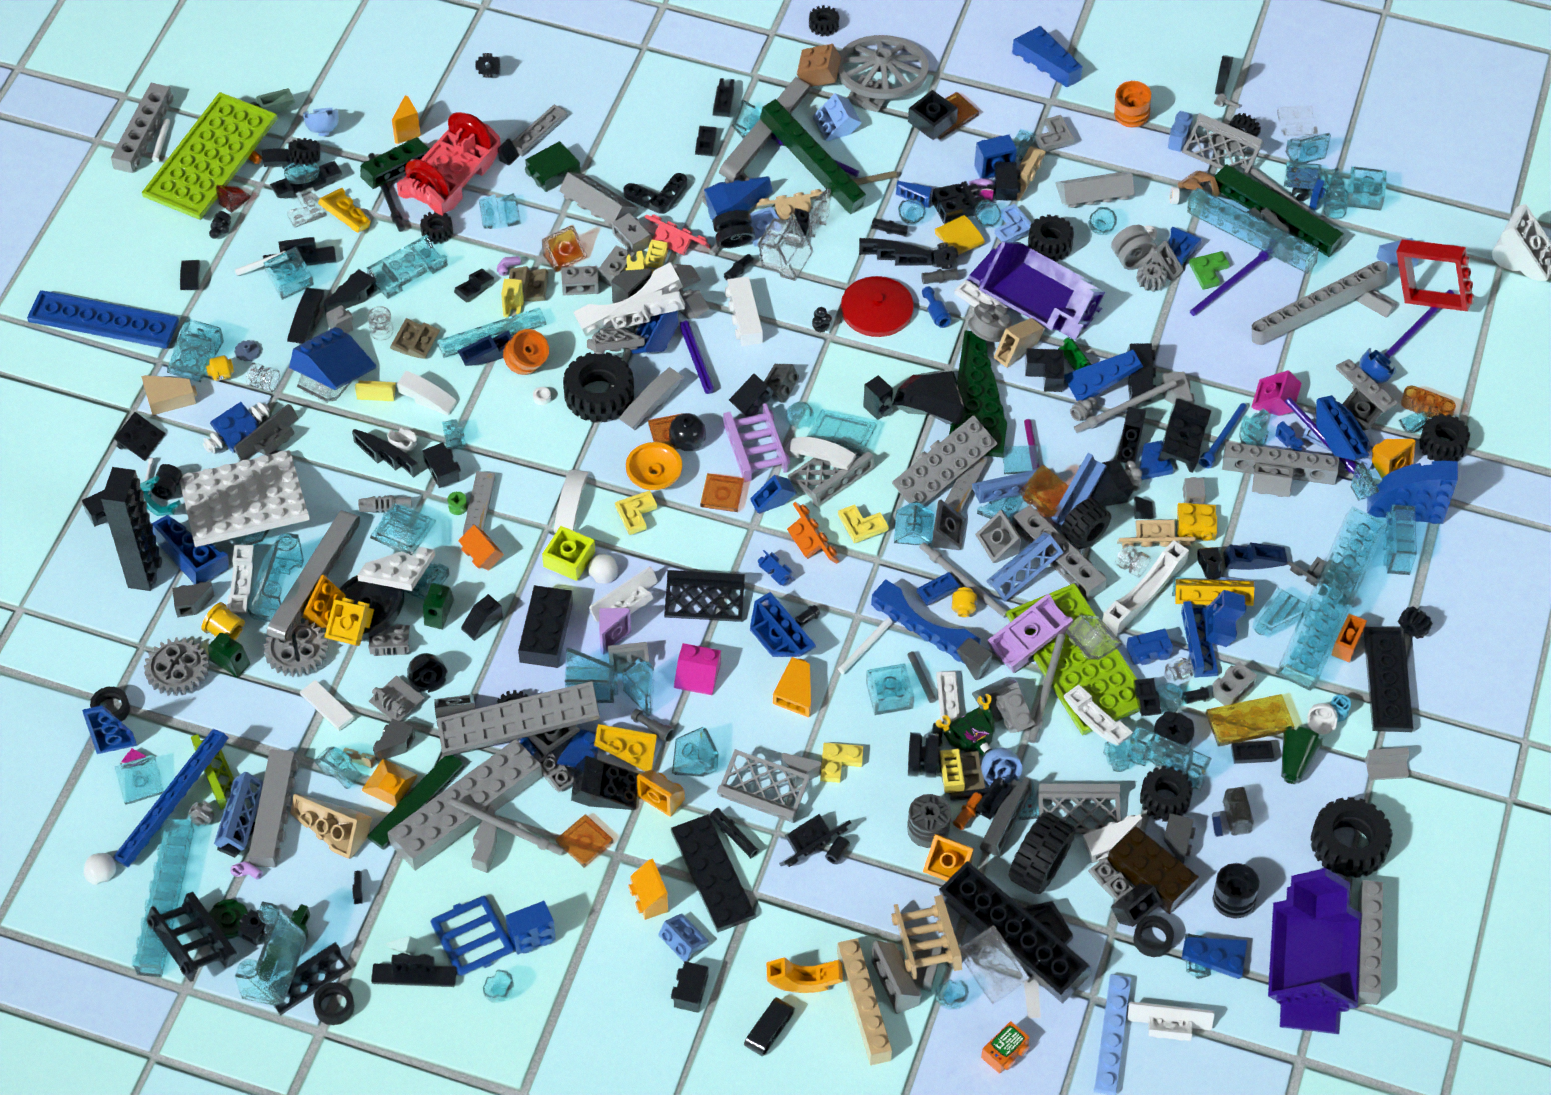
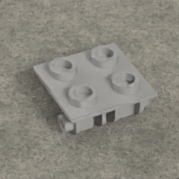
(392, 637)
(396, 699)

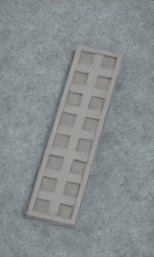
(518, 718)

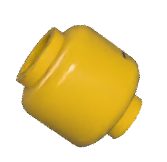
(220, 368)
(964, 602)

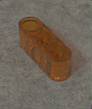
(1421, 400)

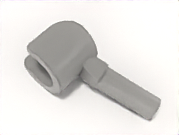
(1222, 99)

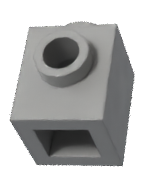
(340, 319)

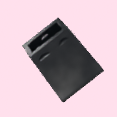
(604, 785)

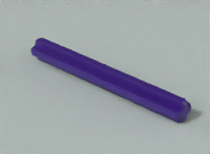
(696, 357)

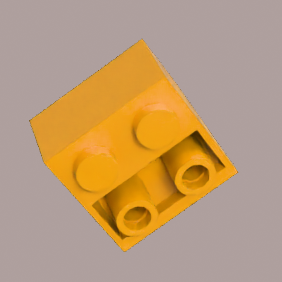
(321, 602)

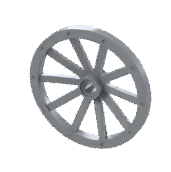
(883, 61)

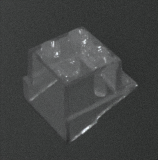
(784, 248)

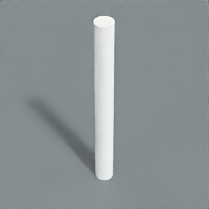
(865, 645)

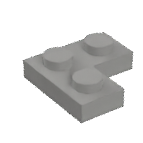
(1058, 134)

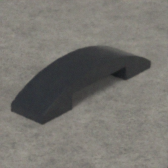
(327, 174)

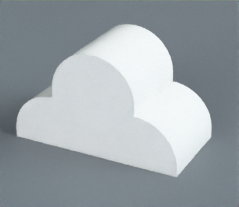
(1524, 246)

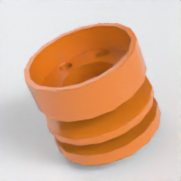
(1132, 103)

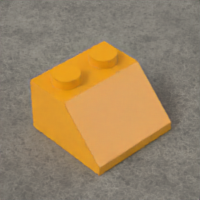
(660, 792)
(649, 890)

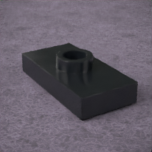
(1252, 752)

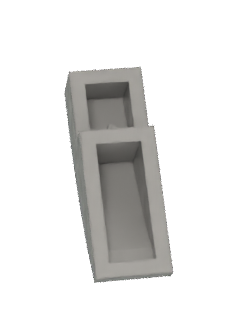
(484, 844)

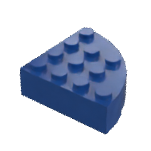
(1420, 486)

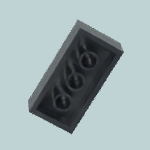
(545, 626)

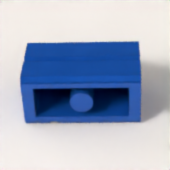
(1149, 647)

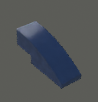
(485, 350)
(1254, 556)

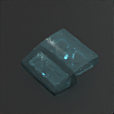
(499, 212)

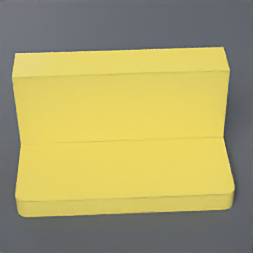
(375, 390)

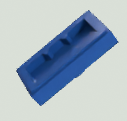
(938, 588)

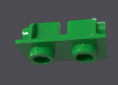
(1074, 355)

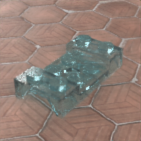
(391, 273)
(1163, 752)

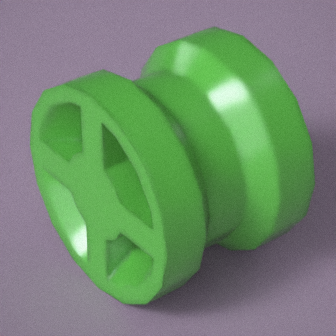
(457, 503)

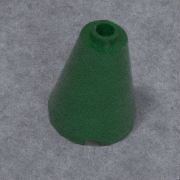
(1298, 752)

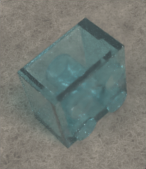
(1366, 188)
(288, 273)
(889, 689)

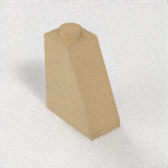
(1017, 340)
(168, 393)

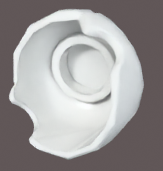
(403, 439)
(603, 568)
(1322, 718)
(99, 868)

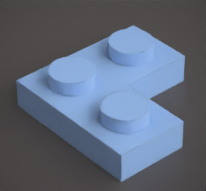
(1016, 224)

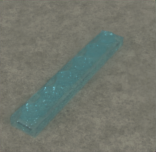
(526, 320)

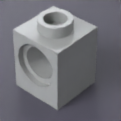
(1194, 490)

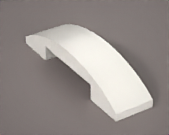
(821, 449)
(570, 499)
(241, 579)
(1095, 717)

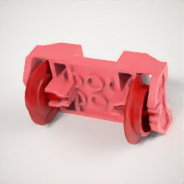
(451, 163)

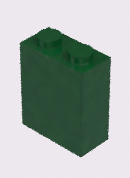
(551, 166)

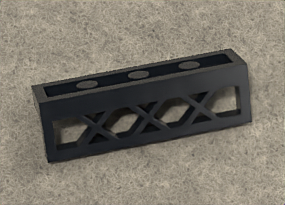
(310, 968)

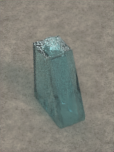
(1278, 614)

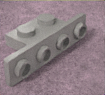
(1366, 385)

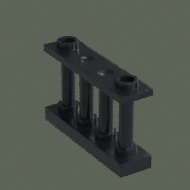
(201, 922)

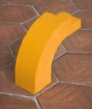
(803, 979)

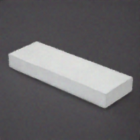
(973, 296)
(948, 695)
(327, 705)

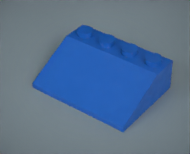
(331, 359)

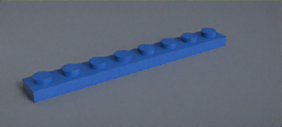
(170, 798)

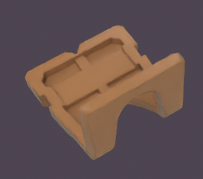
(1197, 177)

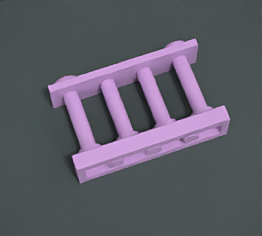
(742, 453)

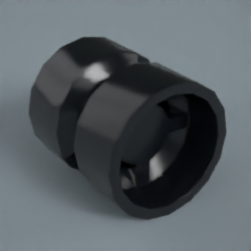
(169, 479)

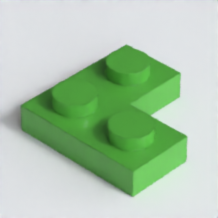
(1206, 266)

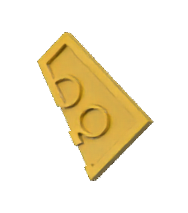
(343, 208)
(629, 745)

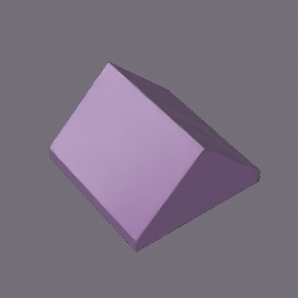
(613, 626)

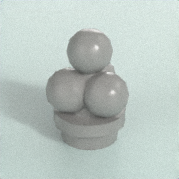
(1082, 409)
(1134, 474)

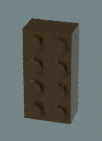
(1148, 863)

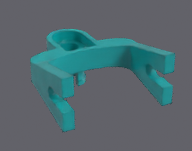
(152, 506)

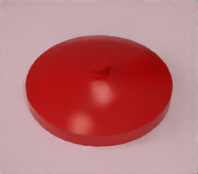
(877, 306)

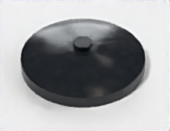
(383, 599)

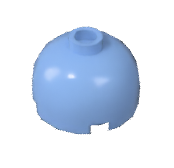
(321, 120)
(1001, 763)

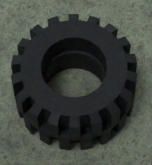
(1055, 228)
(1445, 427)
(1086, 523)
(1169, 780)

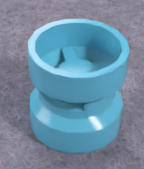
(1342, 705)

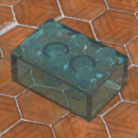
(1400, 540)

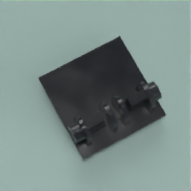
(139, 436)

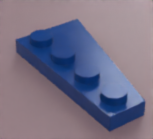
(1101, 375)

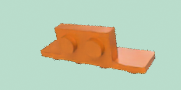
(807, 535)

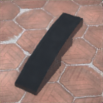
(902, 253)
(305, 315)
(382, 450)

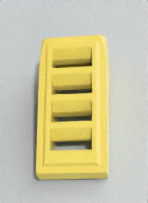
(656, 248)
(952, 783)

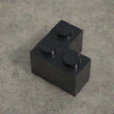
(1046, 364)

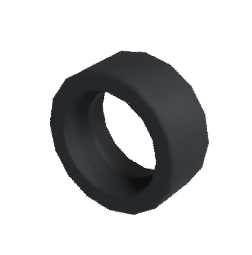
(114, 693)
(1152, 950)
(330, 989)

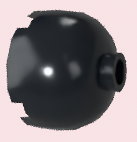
(687, 432)
(426, 672)

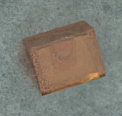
(563, 248)

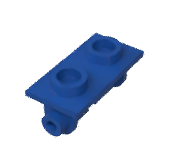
(770, 563)

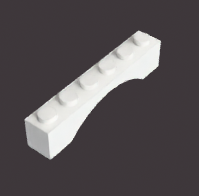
(595, 317)
(1130, 605)

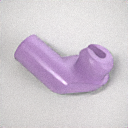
(981, 182)
(502, 267)
(245, 868)

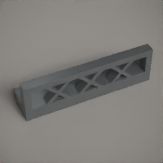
(1006, 817)

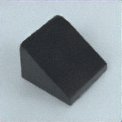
(507, 152)
(1142, 508)

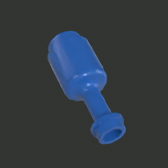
(936, 308)

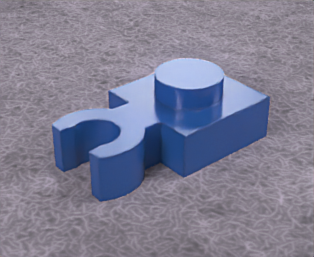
(1317, 193)
(1287, 437)

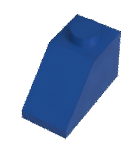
(773, 494)

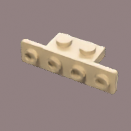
(1028, 168)
(786, 205)
(1155, 532)

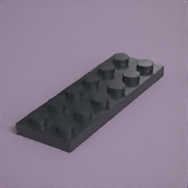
(1388, 679)
(713, 873)

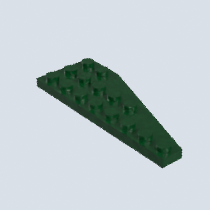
(980, 391)

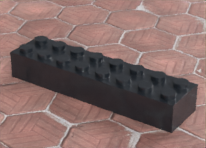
(131, 528)
(1032, 944)

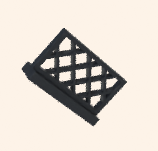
(704, 580)

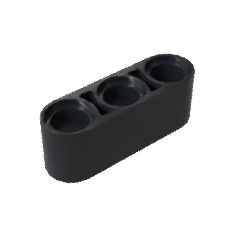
(769, 1026)

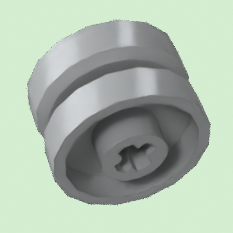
(1133, 247)

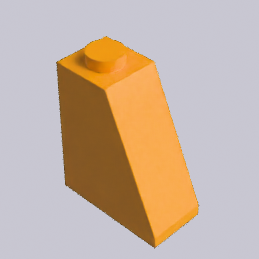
(794, 688)

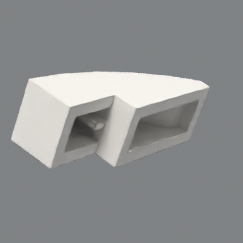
(425, 393)

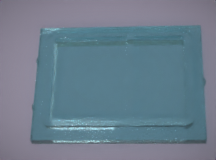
(843, 430)
(403, 529)

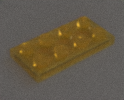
(1249, 720)

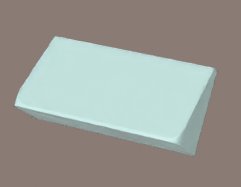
(404, 945)

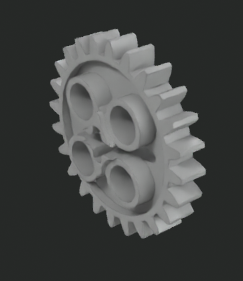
(315, 644)
(176, 666)

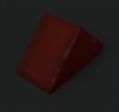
(231, 197)

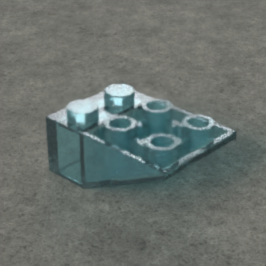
(194, 349)

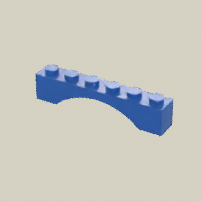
(891, 601)

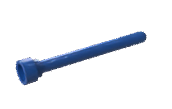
(1208, 458)

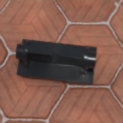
(993, 799)

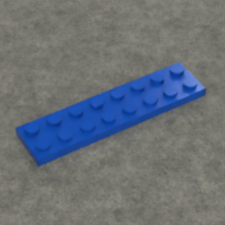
(103, 319)

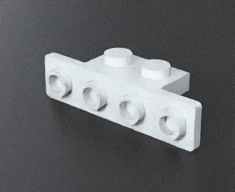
(629, 595)
(1170, 1021)

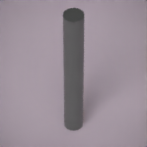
(921, 676)

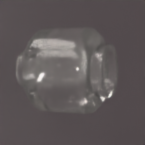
(1178, 671)

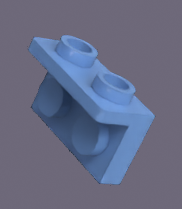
(682, 936)

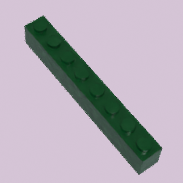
(812, 156)
(1299, 222)

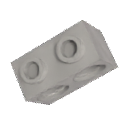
(1236, 687)

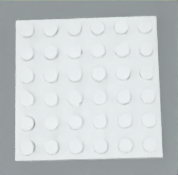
(243, 498)

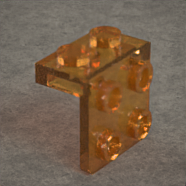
(1044, 491)

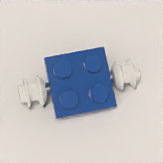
(235, 425)

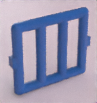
(453, 954)

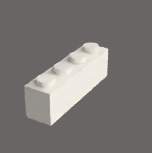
(744, 310)

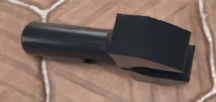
(1304, 195)
(357, 888)

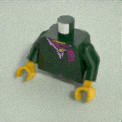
(972, 730)

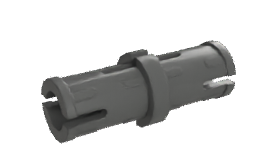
(939, 276)

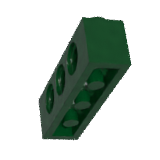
(392, 163)

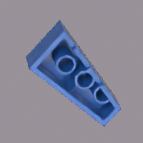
(1048, 55)

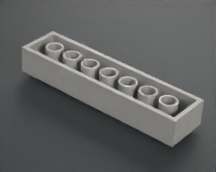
(440, 824)

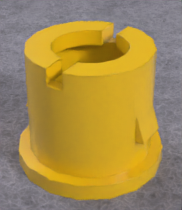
(222, 620)

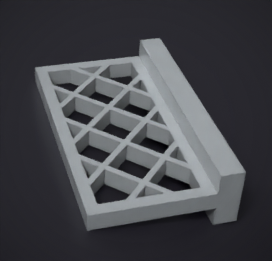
(1229, 132)
(839, 481)
(1081, 792)
(752, 799)

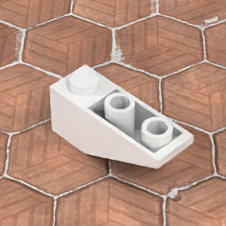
(1102, 840)

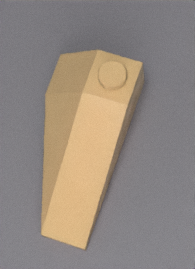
(336, 825)

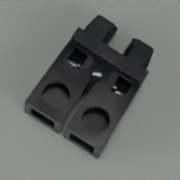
(956, 201)

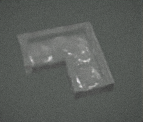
(309, 209)

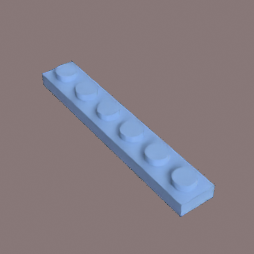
(1112, 1035)

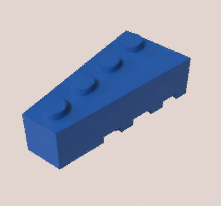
(196, 563)

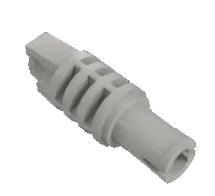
(381, 504)

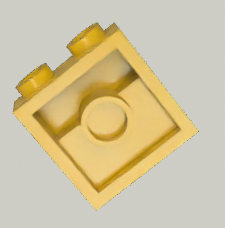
(1197, 521)
(348, 621)

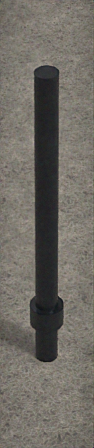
(395, 214)

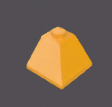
(1392, 455)
(389, 782)

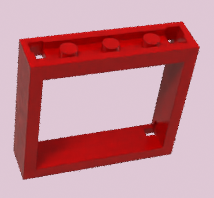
(1439, 252)

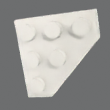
(398, 569)

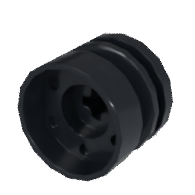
(1235, 890)

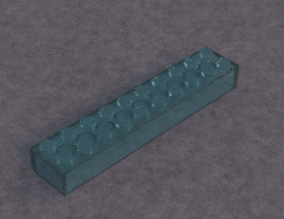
(1331, 598)

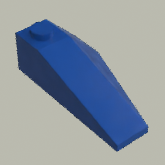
(736, 195)
(107, 730)

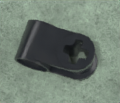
(1210, 562)

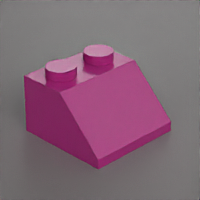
(1273, 392)
(697, 669)

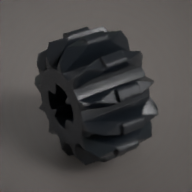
(1415, 622)

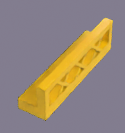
(1205, 591)

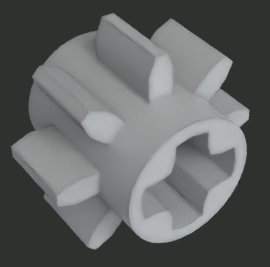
(201, 813)

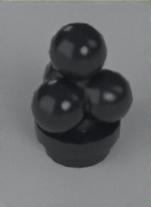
(219, 224)
(821, 319)

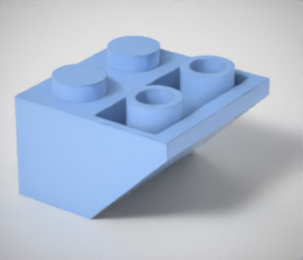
(836, 118)

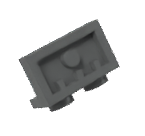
(782, 380)

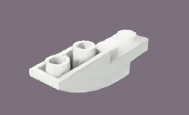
(643, 307)

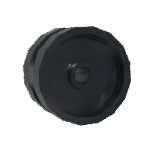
(733, 229)
(923, 755)

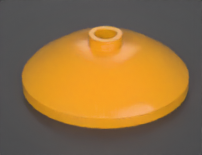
(653, 458)

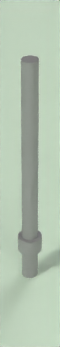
(1276, 188)
(1092, 421)
(936, 557)
(1046, 689)
(543, 843)

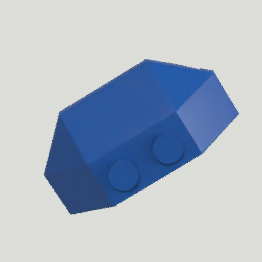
(657, 332)
(1341, 429)
(778, 629)

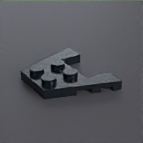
(1051, 918)

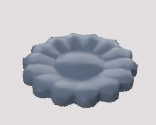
(247, 350)

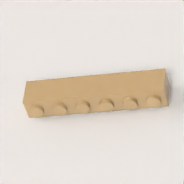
(864, 1002)

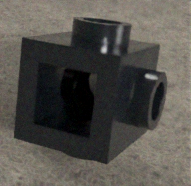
(494, 62)
(944, 255)
(251, 927)

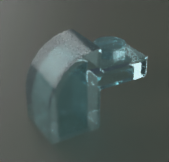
(1252, 429)
(338, 763)

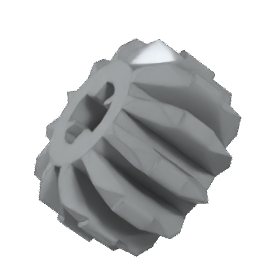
(1151, 276)

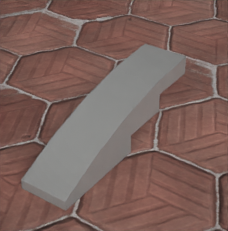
(653, 395)

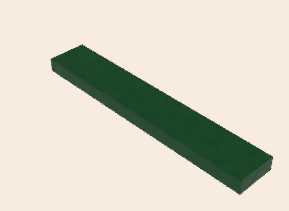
(419, 796)

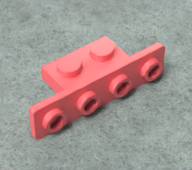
(677, 240)

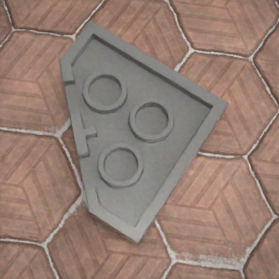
(614, 340)

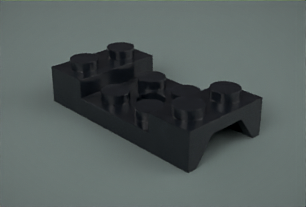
(1190, 422)

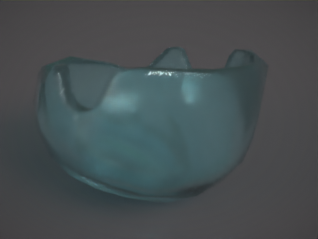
(911, 211)
(987, 214)
(1102, 221)
(800, 415)
(1414, 422)
(1170, 696)
(499, 987)
(952, 994)

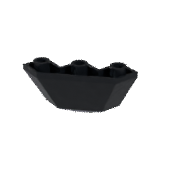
(932, 395)

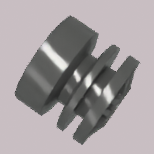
(926, 817)

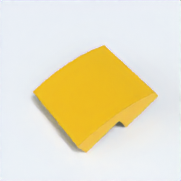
(961, 234)

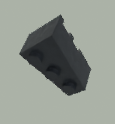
(1142, 379)

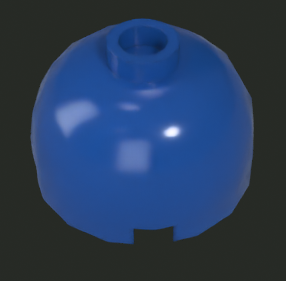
(1376, 366)

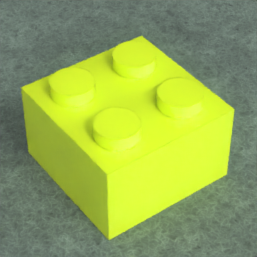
(568, 553)

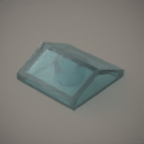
(745, 118)

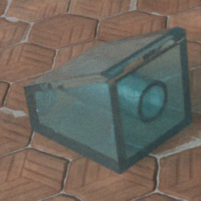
(585, 668)

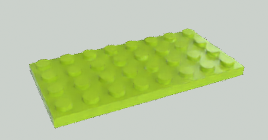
(209, 155)
(1105, 679)

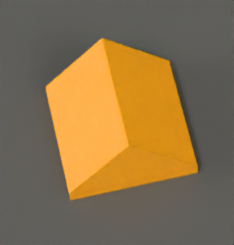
(405, 122)
(946, 857)

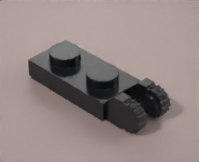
(723, 98)

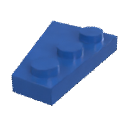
(1216, 954)

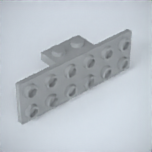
(944, 462)

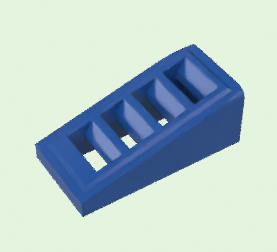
(915, 191)

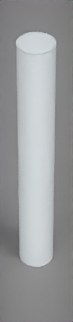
(161, 138)
(255, 265)

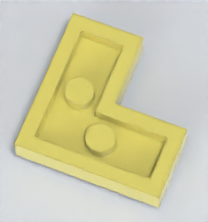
(632, 508)
(859, 527)
(835, 757)

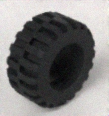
(598, 368)
(1359, 816)
(1041, 853)

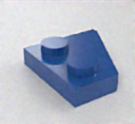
(1183, 244)
(1150, 465)
(578, 748)

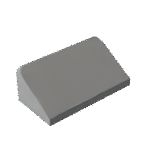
(1377, 302)

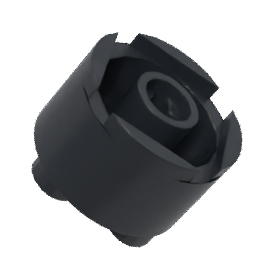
(1175, 728)

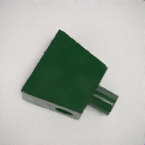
(438, 599)
(228, 654)

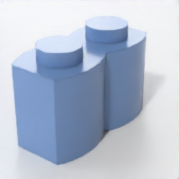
(1180, 131)

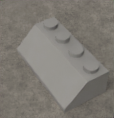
(1095, 188)
(595, 197)

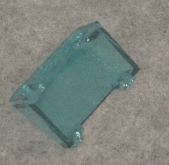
(280, 558)
(271, 976)

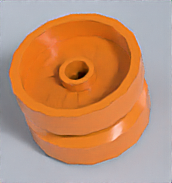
(526, 351)

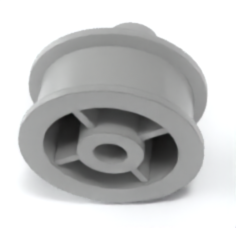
(989, 322)

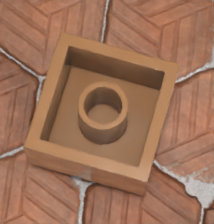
(819, 65)

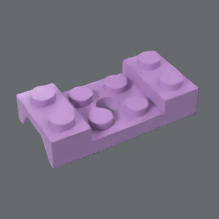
(1015, 646)

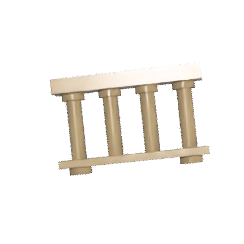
(942, 925)

